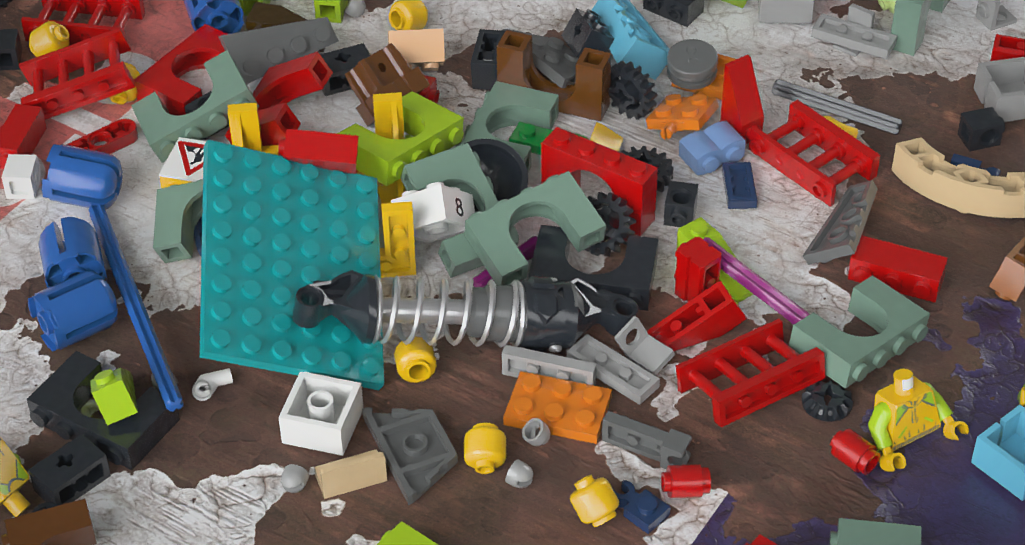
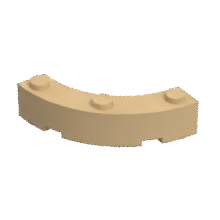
(958, 186)

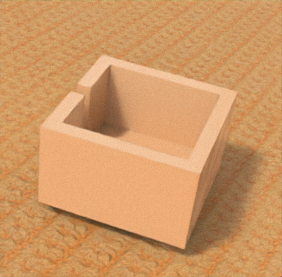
(420, 47)

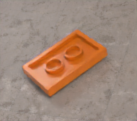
(566, 406)

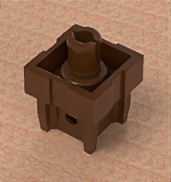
(381, 74)

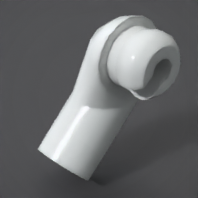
(208, 383)

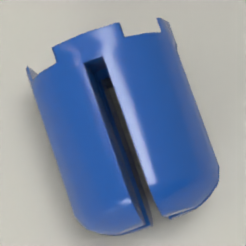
(220, 14)
(82, 177)
(76, 254)
(74, 309)

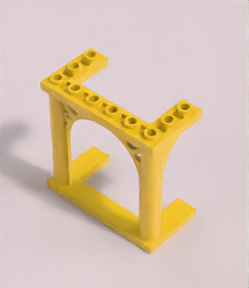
(398, 253)

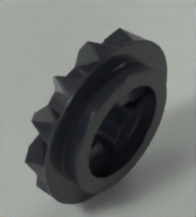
(838, 407)

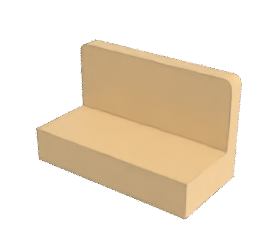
(351, 473)

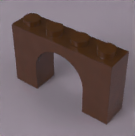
(583, 99)
(52, 526)

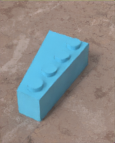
(632, 36)

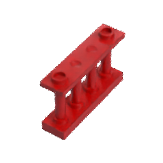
(98, 8)
(83, 89)
(817, 132)
(759, 390)

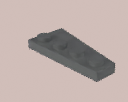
(270, 46)
(844, 226)

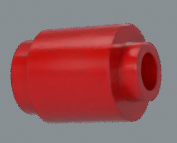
(854, 451)
(686, 481)

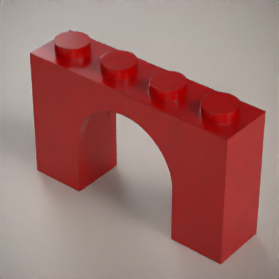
(165, 74)
(282, 85)
(21, 131)
(321, 149)
(624, 174)

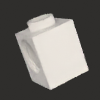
(21, 176)

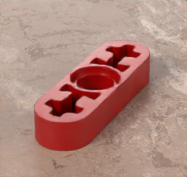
(117, 135)

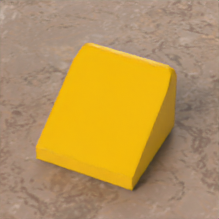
(606, 137)

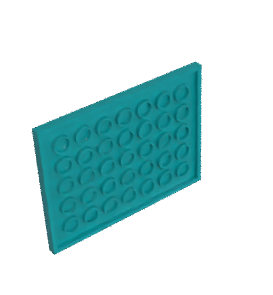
(263, 239)

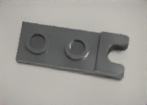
(646, 440)

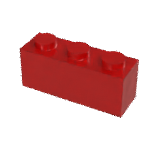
(899, 267)

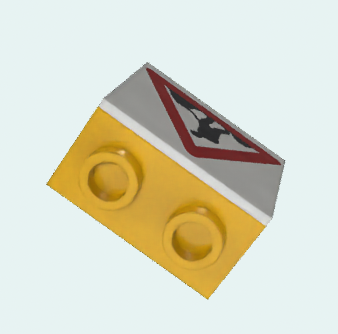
(183, 163)

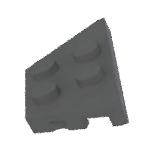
(553, 59)
(413, 448)

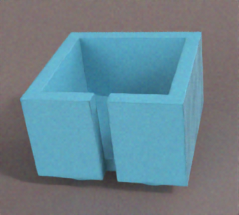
(1002, 452)

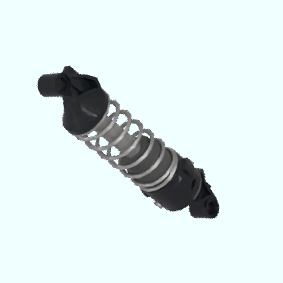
(526, 313)

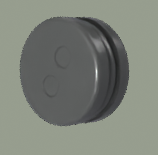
(692, 64)

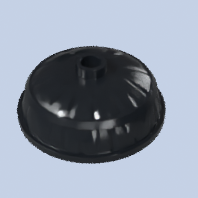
(502, 166)

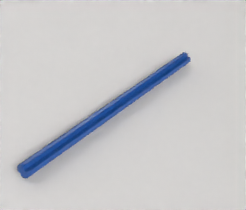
(136, 309)

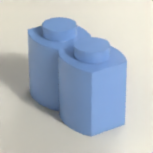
(710, 148)

